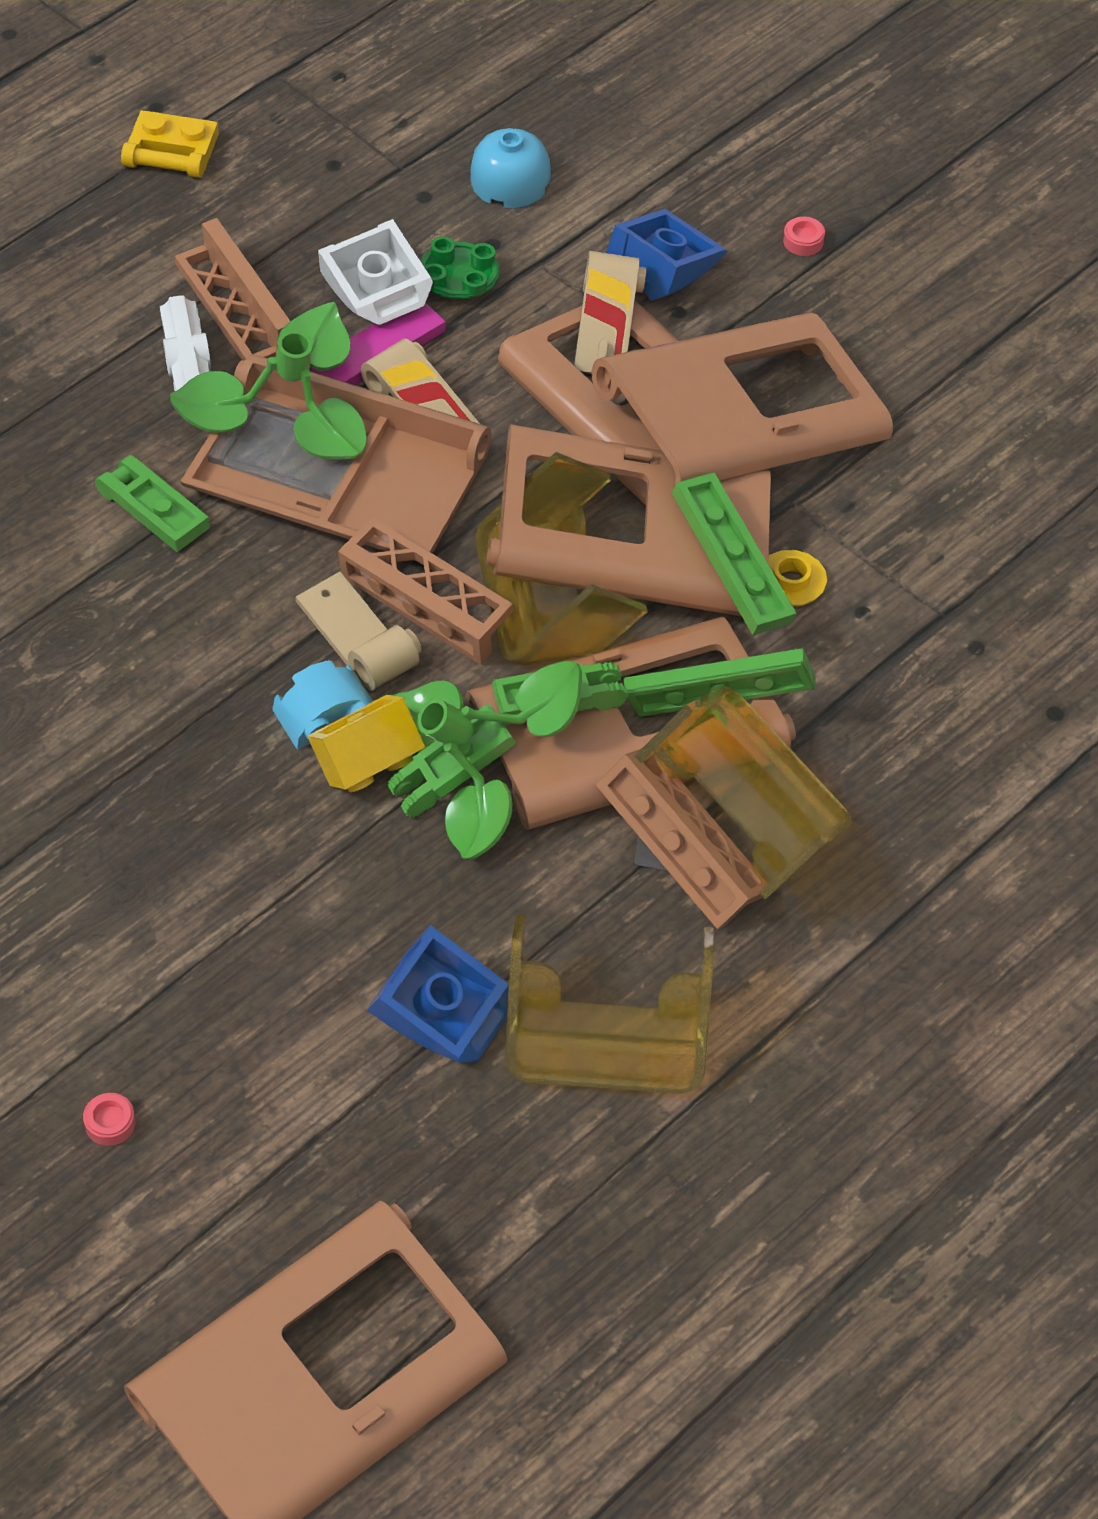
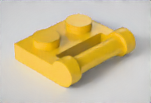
(170, 143)

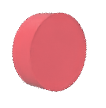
(804, 236)
(109, 1119)

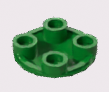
(460, 268)

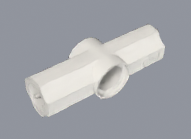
(184, 343)

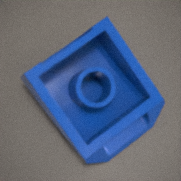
(667, 249)
(443, 999)

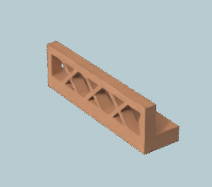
(245, 286)
(413, 600)
(682, 837)

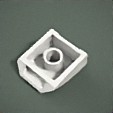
(376, 274)

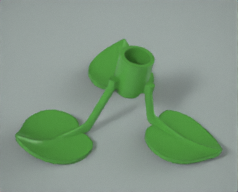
(314, 340)
(483, 811)

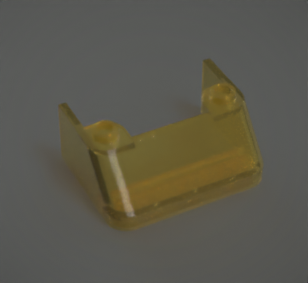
(548, 618)
(753, 780)
(604, 1042)

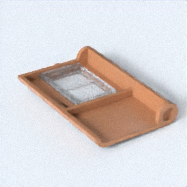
(407, 477)

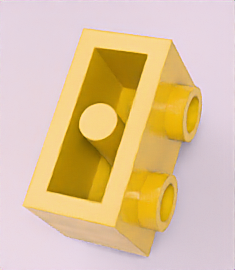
(367, 743)

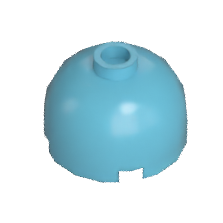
(510, 168)

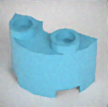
(318, 699)

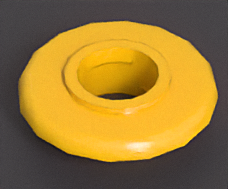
(803, 590)

